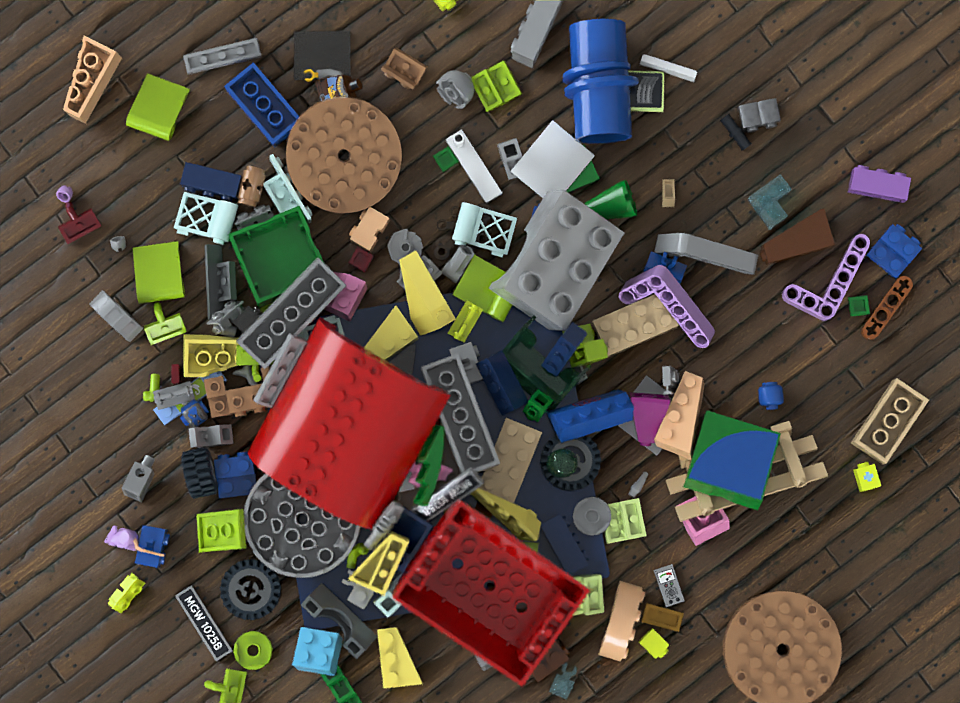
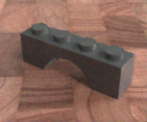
(325, 604)

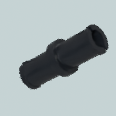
(735, 132)

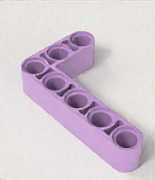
(835, 283)
(674, 298)

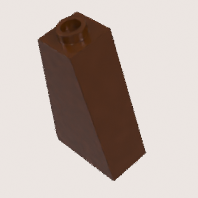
(801, 239)

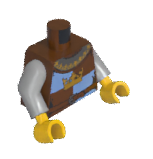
(334, 83)

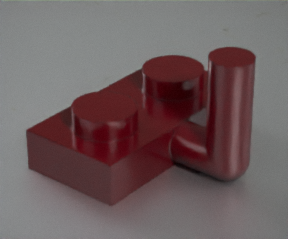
(78, 224)

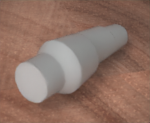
(637, 486)

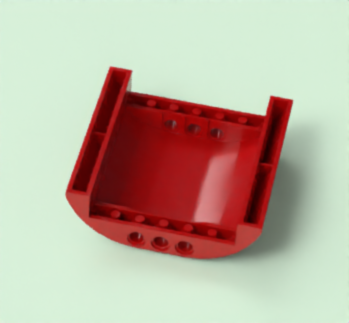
(346, 427)

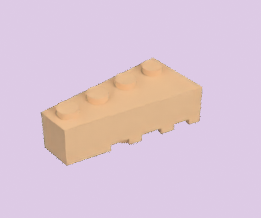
(90, 78)

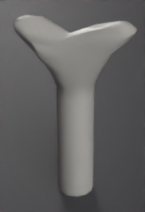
(247, 373)

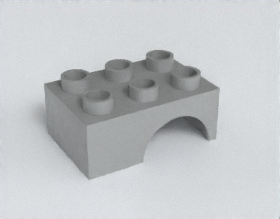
(559, 260)

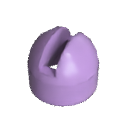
(62, 191)

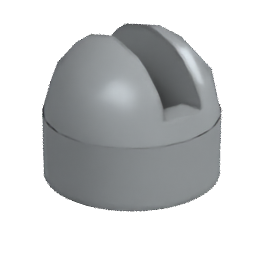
(118, 242)

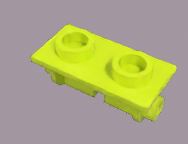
(465, 321)
(121, 600)

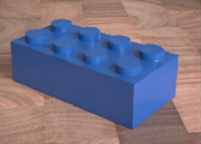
(262, 104)

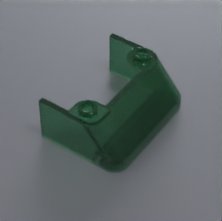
(530, 374)

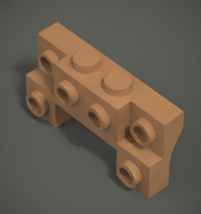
(232, 401)

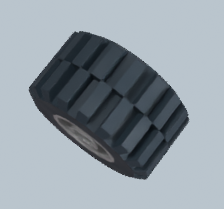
(199, 472)

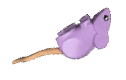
(126, 539)

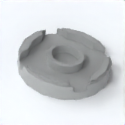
(592, 516)

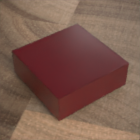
(361, 259)
(176, 374)

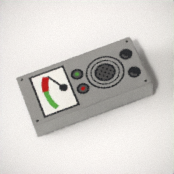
(668, 585)

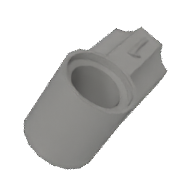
(456, 266)

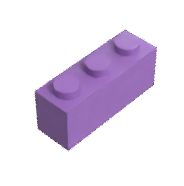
(879, 184)

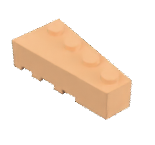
(681, 420)

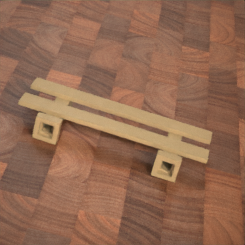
(786, 450)

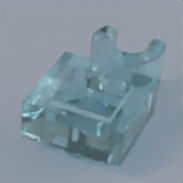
(562, 684)

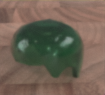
(562, 463)

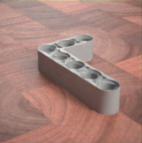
(707, 251)

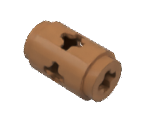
(253, 178)

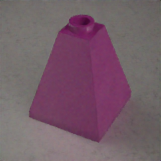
(648, 415)

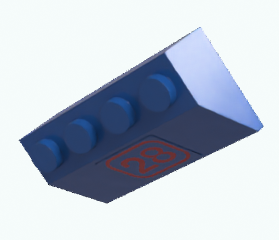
(591, 415)

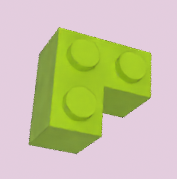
(589, 350)

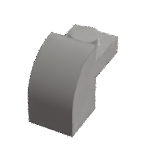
(510, 155)
(210, 436)

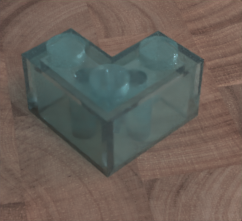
(765, 201)

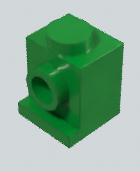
(533, 409)

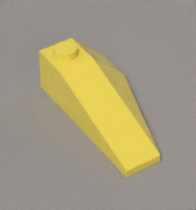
(425, 302)
(207, 354)
(515, 518)

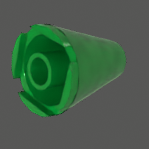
(614, 202)

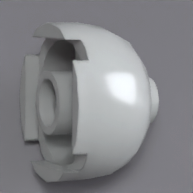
(456, 88)

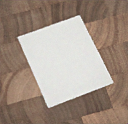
(552, 161)

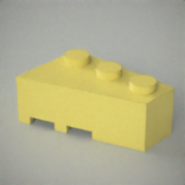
(392, 336)
(381, 564)
(395, 659)

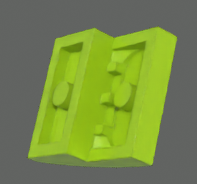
(496, 86)

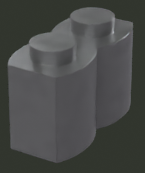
(759, 114)

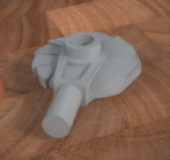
(402, 244)

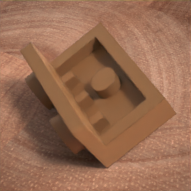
(404, 69)

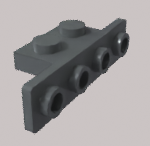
(219, 279)

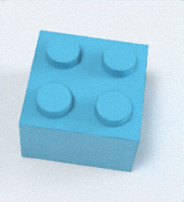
(317, 651)

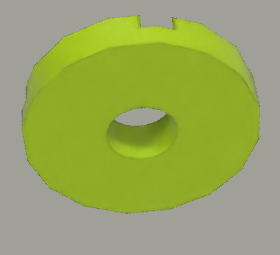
(241, 650)

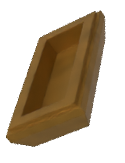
(662, 617)

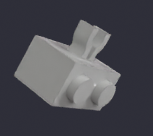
(468, 356)
(360, 595)

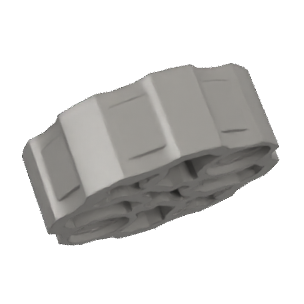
(116, 316)

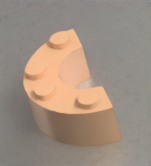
(621, 621)

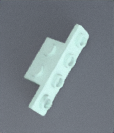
(282, 192)

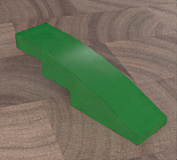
(431, 462)
(341, 687)

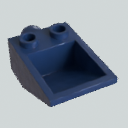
(414, 528)

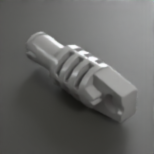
(384, 524)

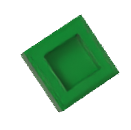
(445, 159)
(858, 306)

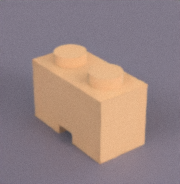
(370, 225)

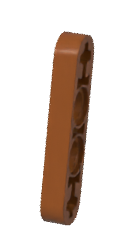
(885, 306)

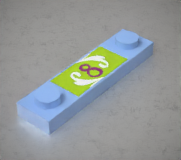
(168, 414)

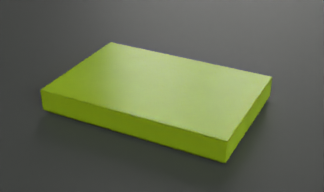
(221, 530)

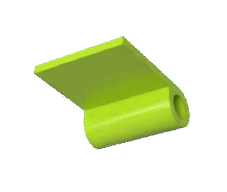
(157, 107)
(158, 272)
(474, 288)

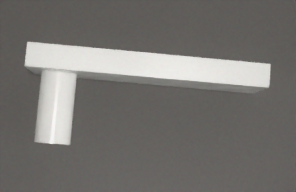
(473, 166)

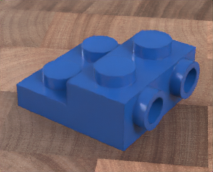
(894, 250)
(234, 475)

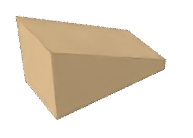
(668, 193)

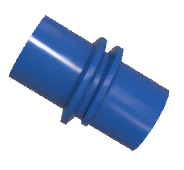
(599, 81)

